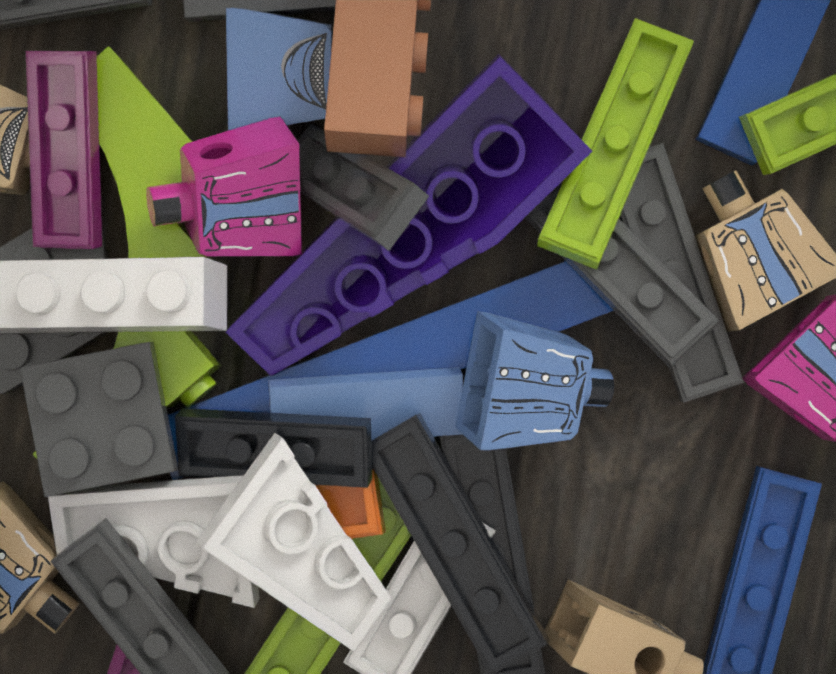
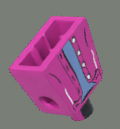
(236, 192)
(802, 371)

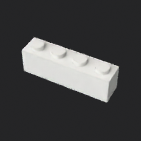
(113, 295)

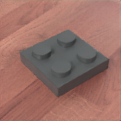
(99, 419)

